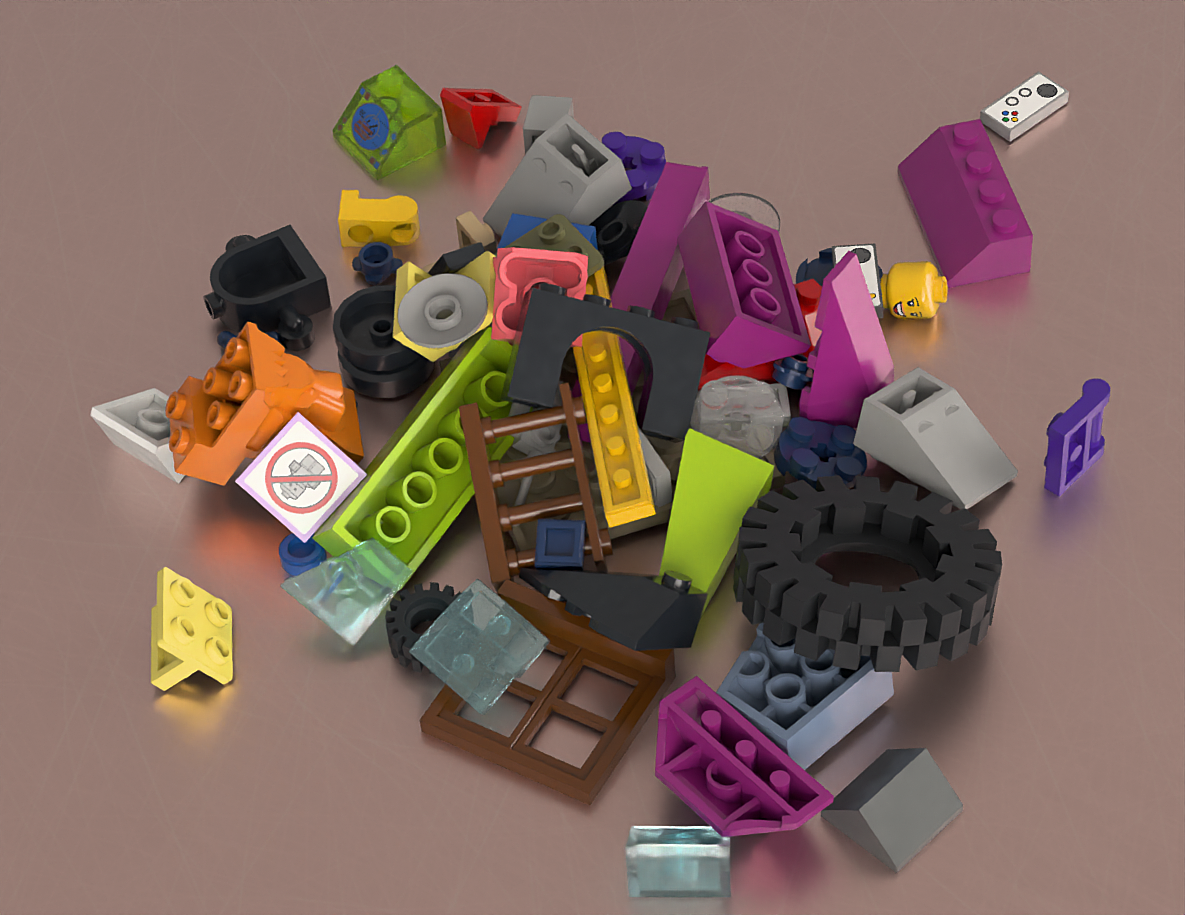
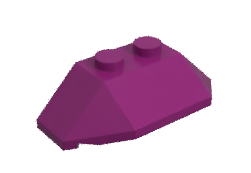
(729, 767)

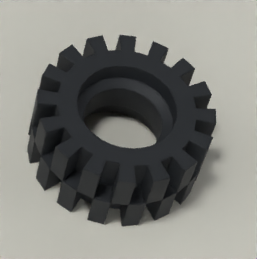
(410, 612)

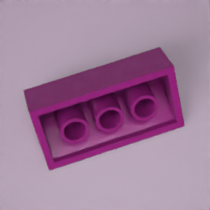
(966, 206)
(741, 288)

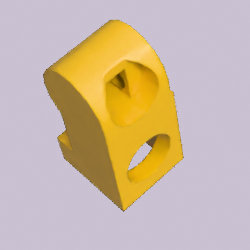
(377, 220)

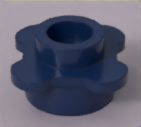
(376, 262)
(793, 371)

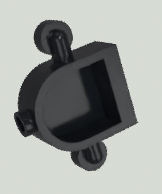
(269, 284)

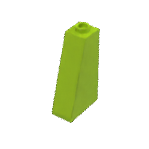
(708, 507)

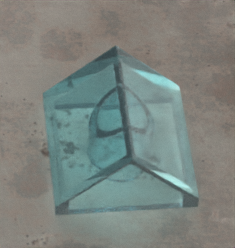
(678, 862)

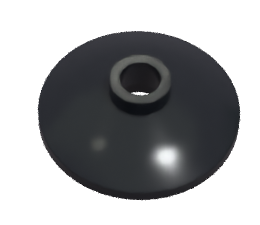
(618, 229)

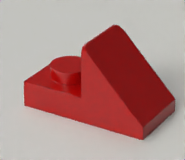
(474, 110)

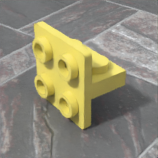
(188, 632)

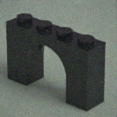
(668, 351)

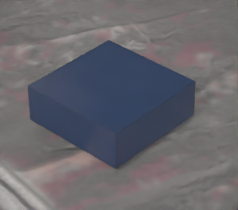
(560, 544)

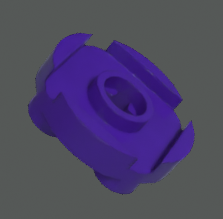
(643, 158)

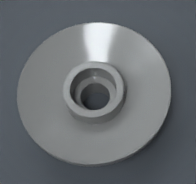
(442, 310)

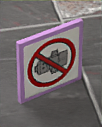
(301, 477)

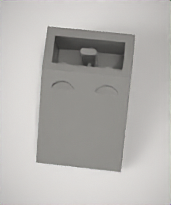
(564, 175)
(932, 439)

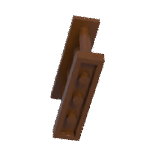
(491, 474)

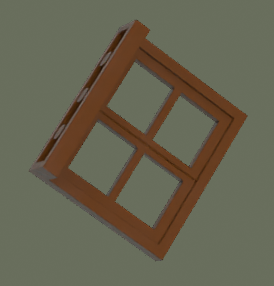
(581, 645)

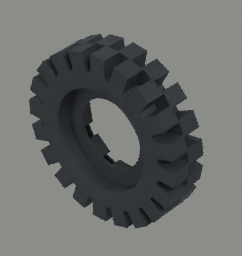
(923, 619)

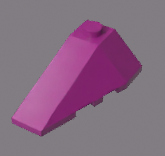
(851, 351)

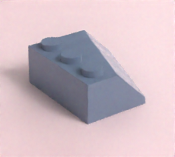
(802, 701)

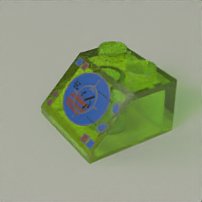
(390, 123)

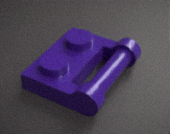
(1076, 438)

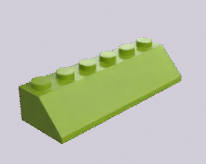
(424, 467)

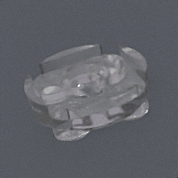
(741, 395)

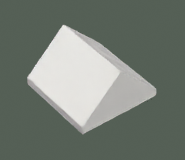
(140, 429)

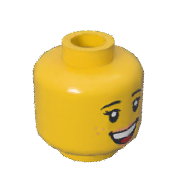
(913, 290)

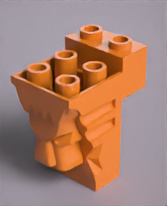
(249, 402)

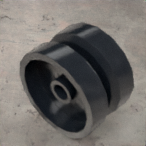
(368, 353)

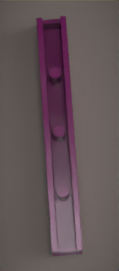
(655, 255)

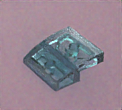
(479, 646)

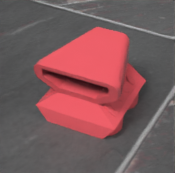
(524, 269)

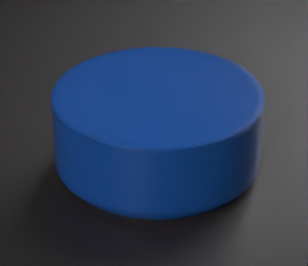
(300, 556)

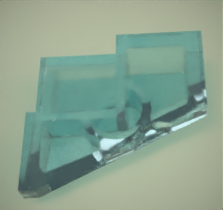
(350, 588)

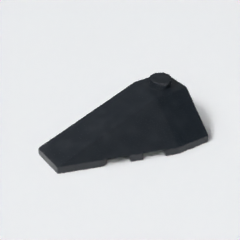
(627, 607)

